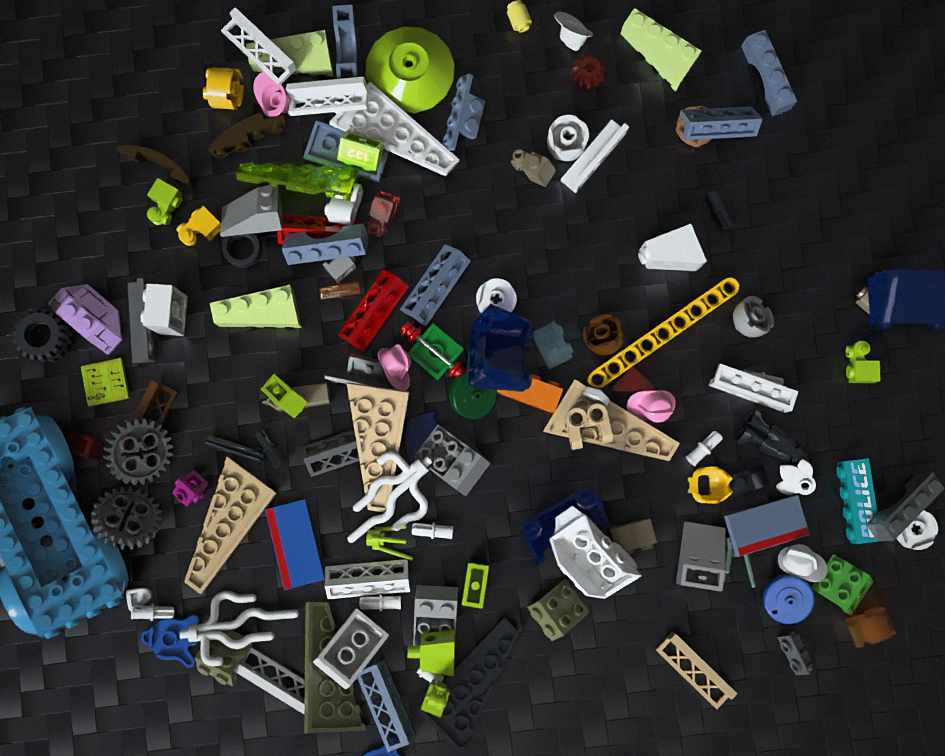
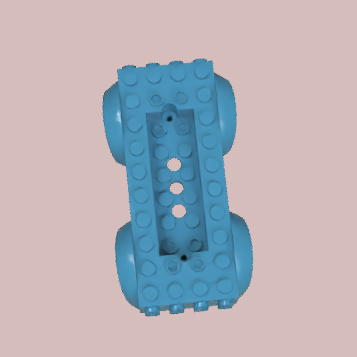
(79, 571)

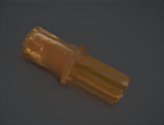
(339, 290)

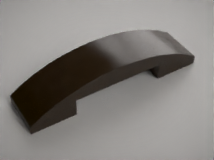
(137, 153)

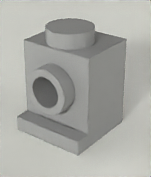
(340, 267)

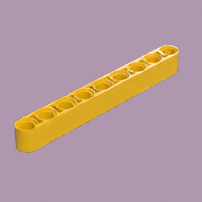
(670, 327)

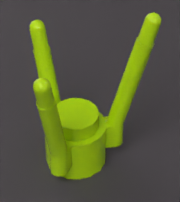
(376, 538)

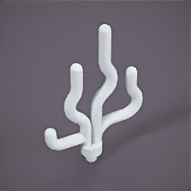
(409, 479)
(211, 630)

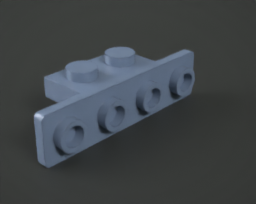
(465, 114)

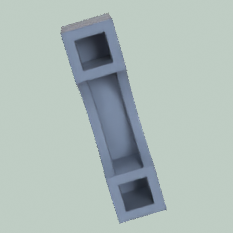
(345, 41)
(763, 56)
(348, 242)

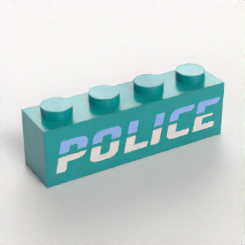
(858, 499)

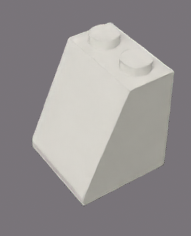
(673, 251)

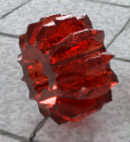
(582, 66)

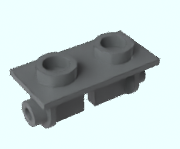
(799, 661)

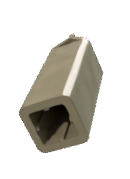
(314, 394)

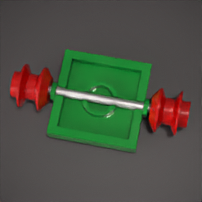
(434, 350)

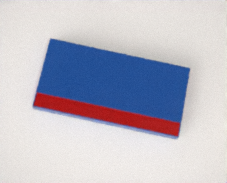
(295, 544)

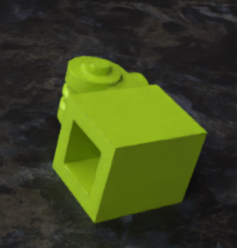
(167, 199)
(859, 368)
(436, 698)

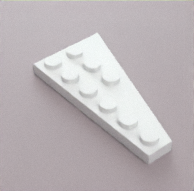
(399, 131)

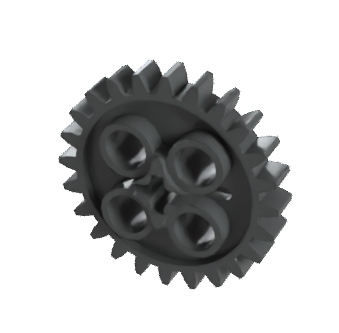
(139, 469)
(107, 511)

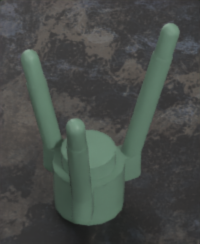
(728, 556)

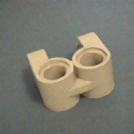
(586, 421)

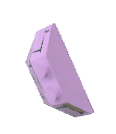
(89, 315)

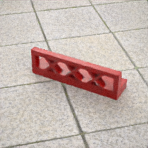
(317, 230)
(375, 311)

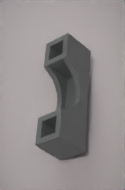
(894, 520)

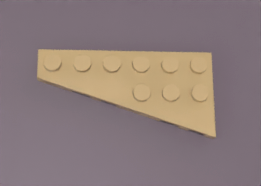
(378, 428)
(627, 430)
(232, 513)

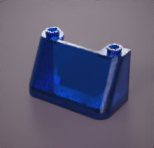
(907, 298)
(497, 351)
(542, 525)

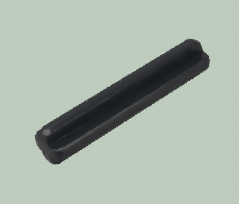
(234, 448)

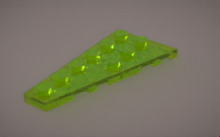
(303, 178)

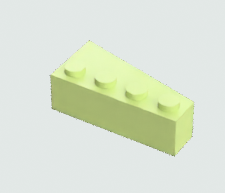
(660, 47)
(307, 51)
(260, 309)

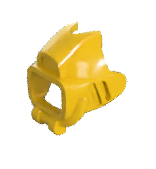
(718, 485)

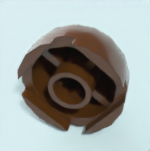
(604, 335)

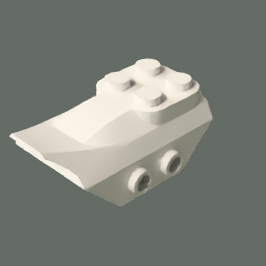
(590, 556)

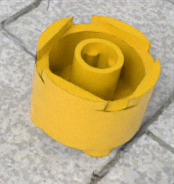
(223, 88)

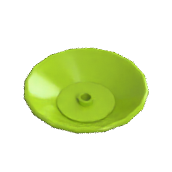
(416, 86)

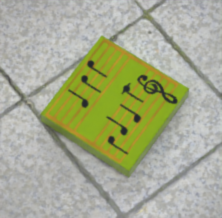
(105, 382)

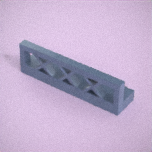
(717, 123)
(438, 285)
(393, 704)

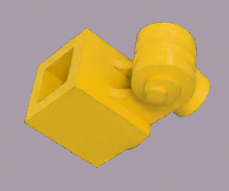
(200, 222)

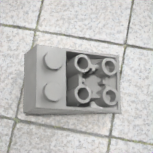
(452, 460)
(702, 557)
(434, 610)

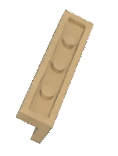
(701, 665)

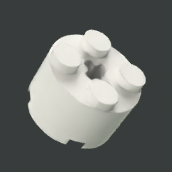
(575, 130)

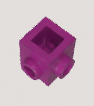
(190, 488)

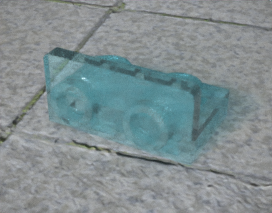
(552, 345)

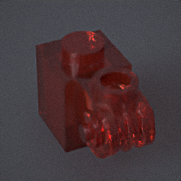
(382, 211)

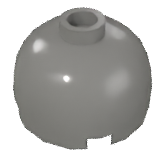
(752, 318)

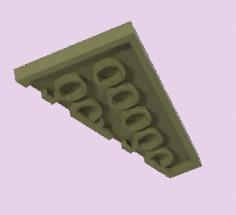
(326, 702)

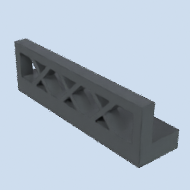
(141, 336)
(325, 449)

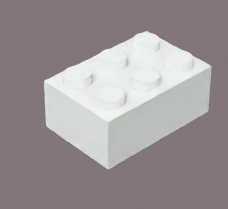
(164, 309)
(351, 649)

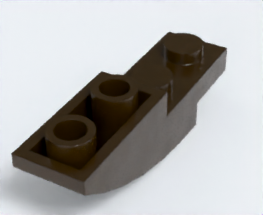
(238, 136)

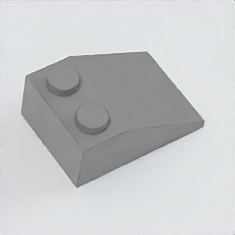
(253, 213)

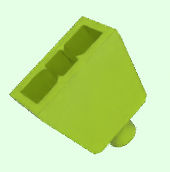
(435, 652)

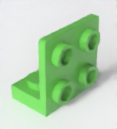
(843, 584)

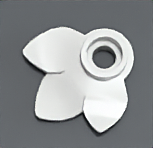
(794, 477)

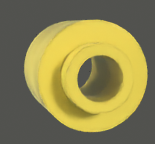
(519, 16)

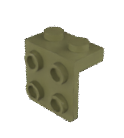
(558, 610)
(231, 659)

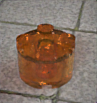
(871, 627)

